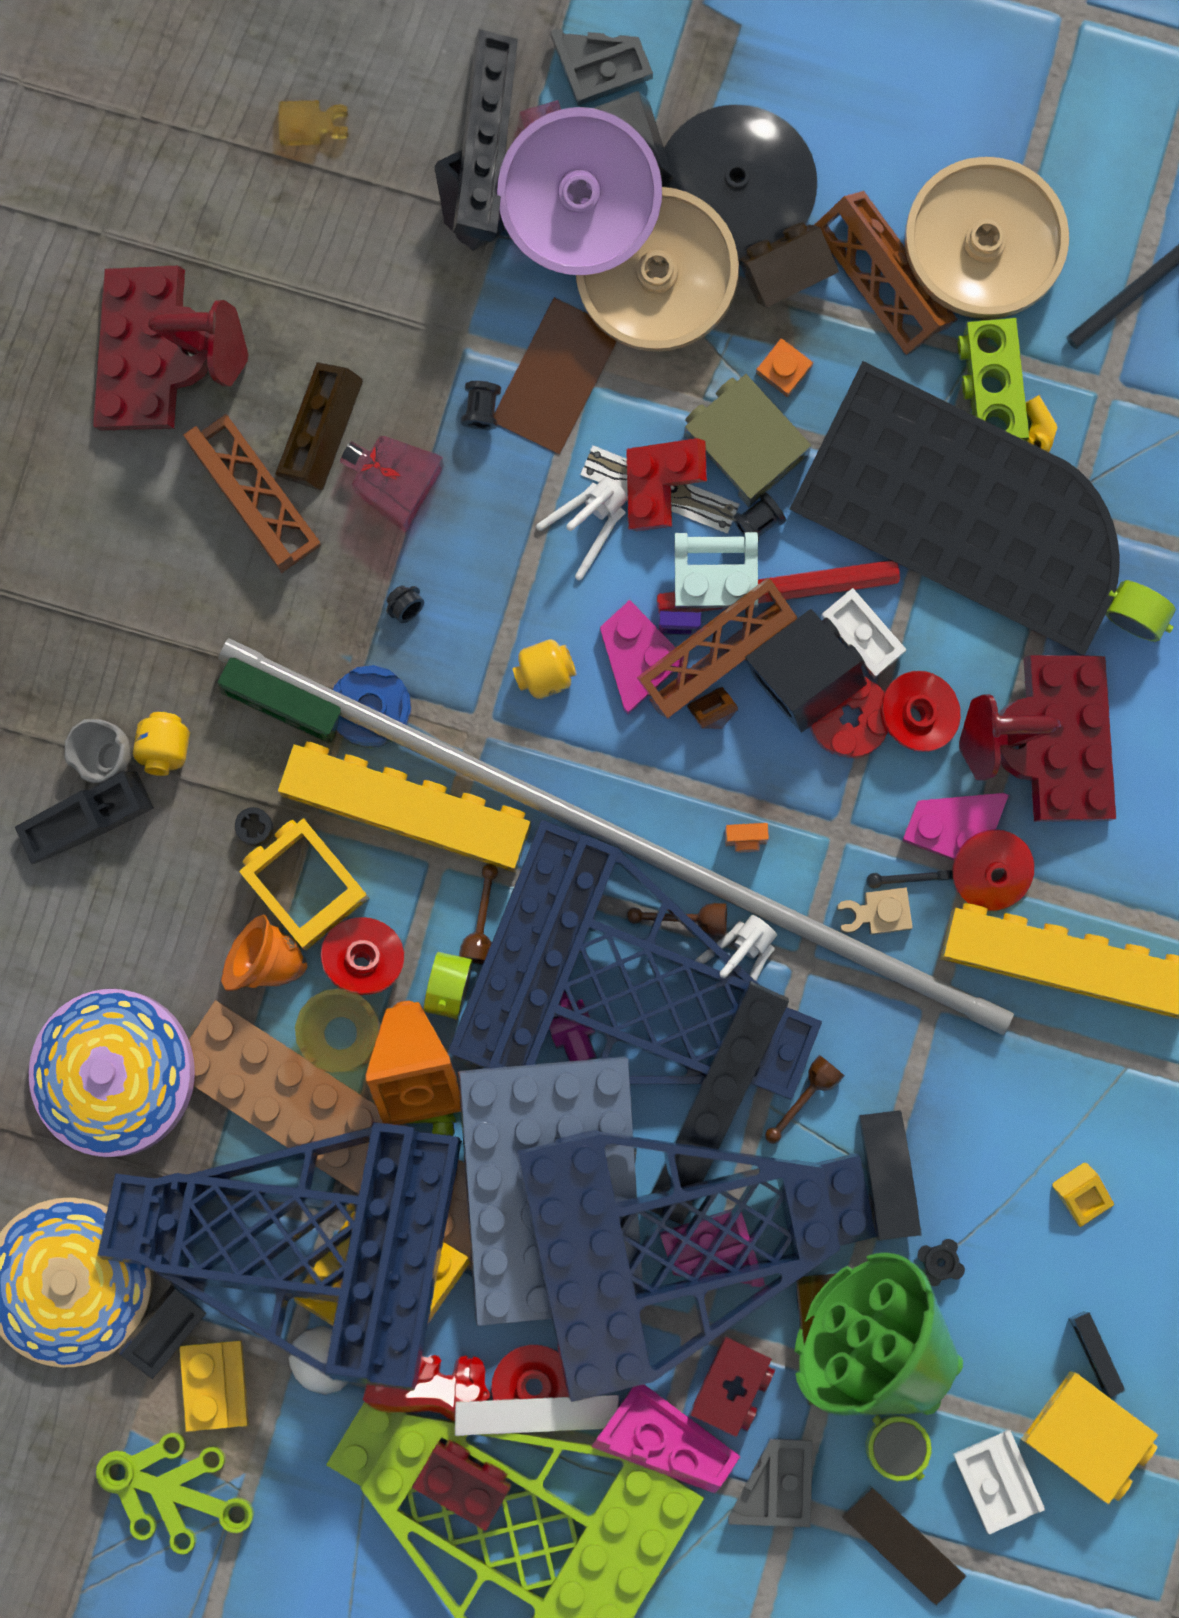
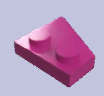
(632, 648)

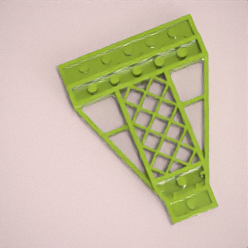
(609, 1563)

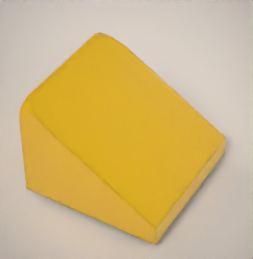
(1083, 1194)

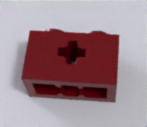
(711, 1399)

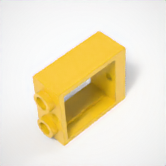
(328, 917)

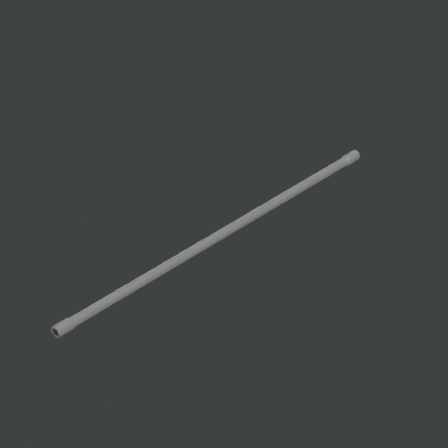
(973, 1007)

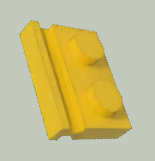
(214, 1386)

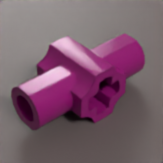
(572, 1035)

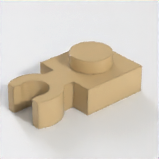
(884, 911)

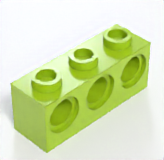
(1002, 365)

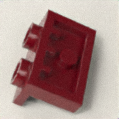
(462, 1484)

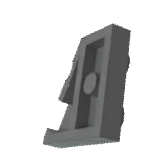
(600, 63)
(778, 1487)

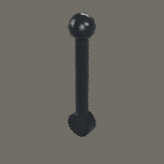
(875, 880)

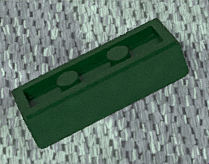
(279, 700)

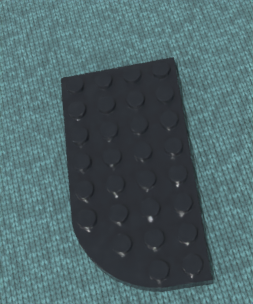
(965, 507)

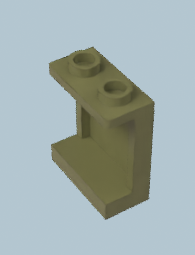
(747, 438)

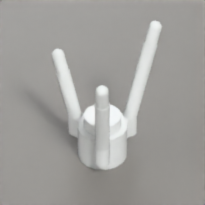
(602, 501)
(753, 939)

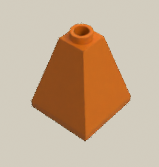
(411, 1069)

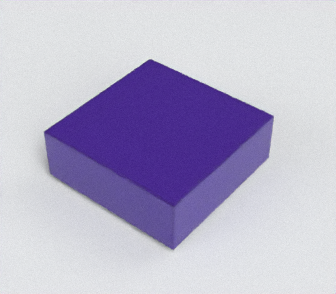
(679, 623)

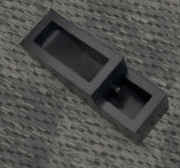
(84, 816)
(890, 1175)

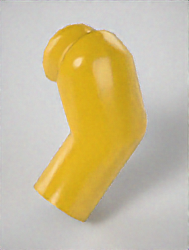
(1043, 426)

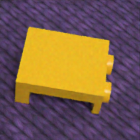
(1091, 1438)

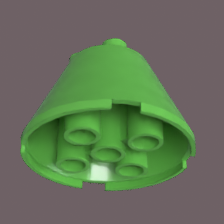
(877, 1342)

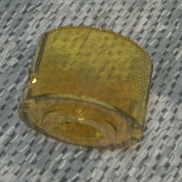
(312, 1024)

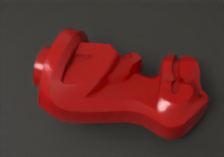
(433, 1389)

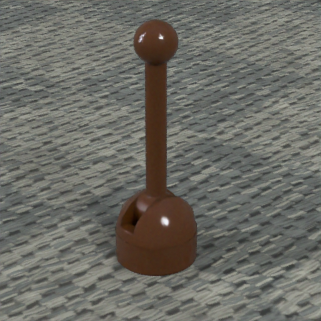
(711, 918)
(477, 944)
(822, 1077)

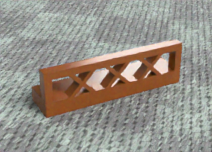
(887, 257)
(241, 502)
(723, 655)

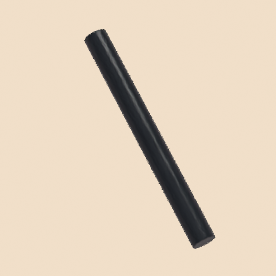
(1124, 298)

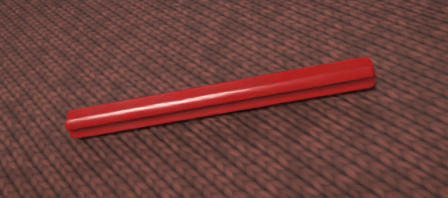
(812, 583)

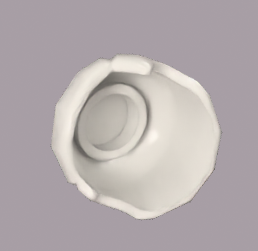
(316, 1344)

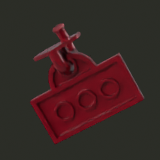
(148, 347)
(1059, 735)

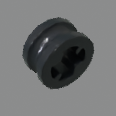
(243, 833)

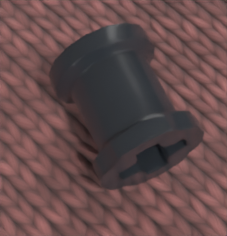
(480, 405)
(760, 516)

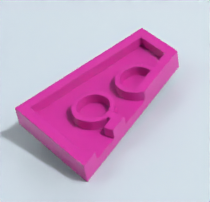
(666, 1441)

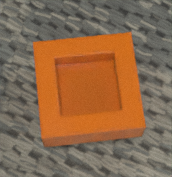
(784, 367)
(746, 836)

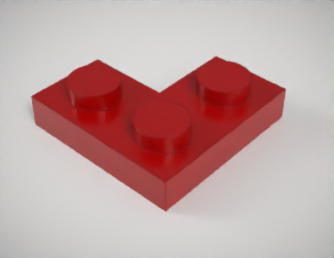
(651, 475)

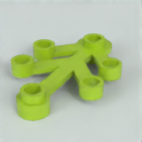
(167, 1490)

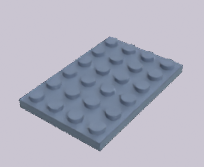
(518, 1111)

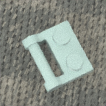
(714, 584)

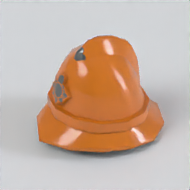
(262, 957)

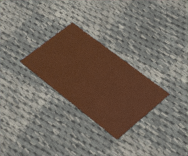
(555, 377)

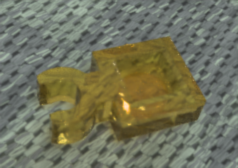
(304, 122)

